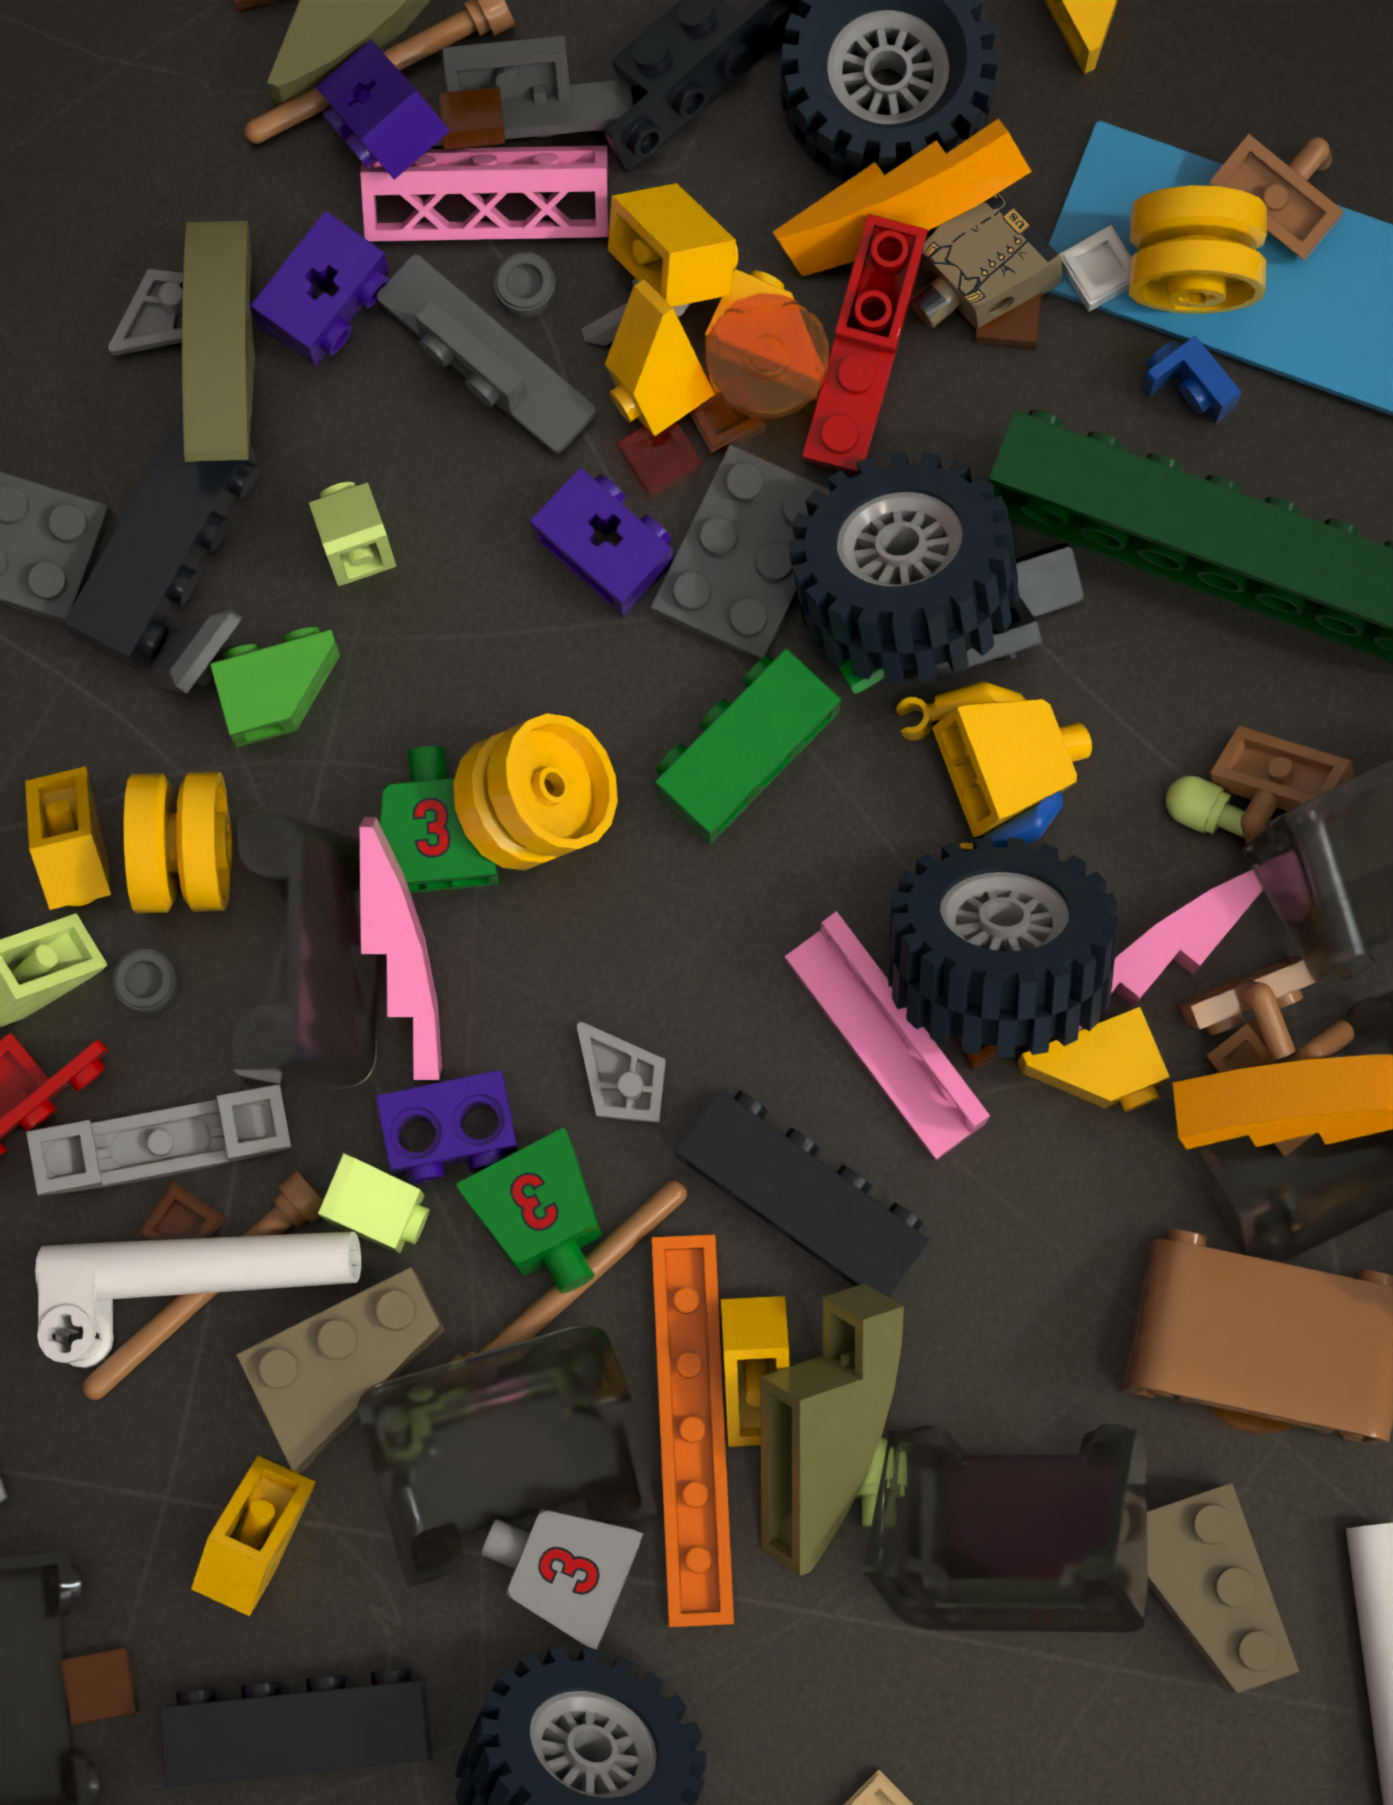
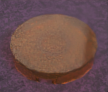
(767, 356)

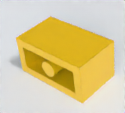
(672, 244)

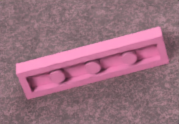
(495, 172)
(894, 1053)

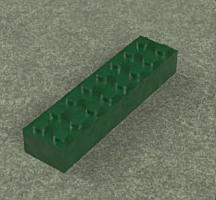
(1197, 532)

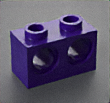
(446, 1107)

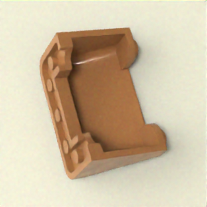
(1265, 1339)

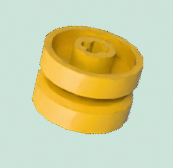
(1197, 249)
(535, 792)
(177, 842)

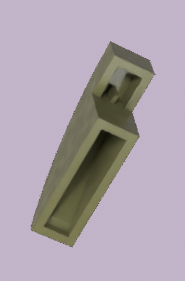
(328, 34)
(217, 341)
(826, 1424)

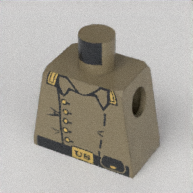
(984, 265)

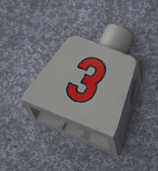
(566, 1569)

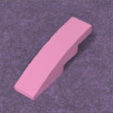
(394, 929)
(1183, 936)

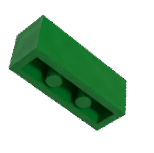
(746, 744)

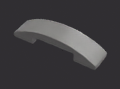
(158, 1142)

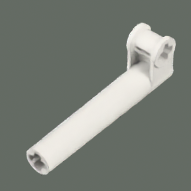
(82, 1279)
(1372, 1578)

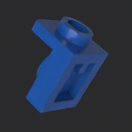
(1202, 379)

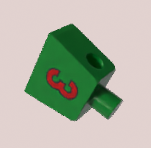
(427, 832)
(538, 1209)

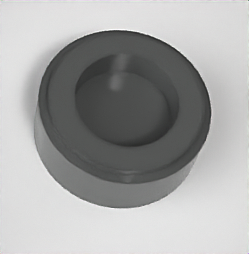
(525, 285)
(145, 981)

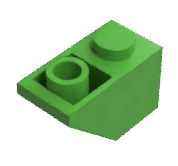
(273, 687)

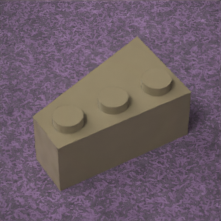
(322, 1366)
(1216, 1588)

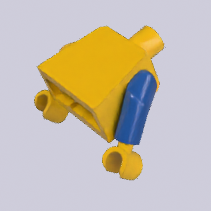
(1002, 757)

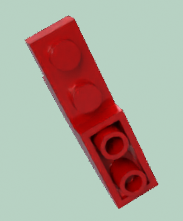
(865, 343)

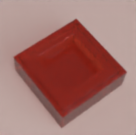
(660, 459)

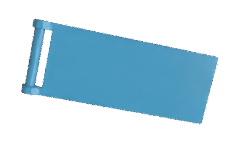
(1318, 318)

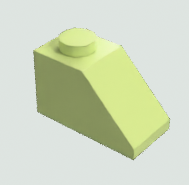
(352, 532)
(44, 966)
(374, 1205)

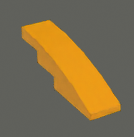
(918, 193)
(1288, 1101)

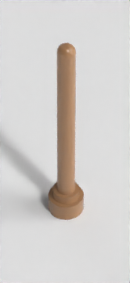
(478, 17)
(294, 1205)
(599, 1259)

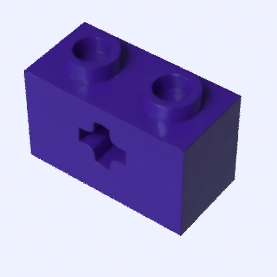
(380, 111)
(324, 258)
(615, 573)

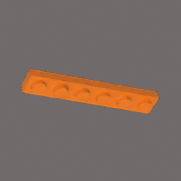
(692, 1431)

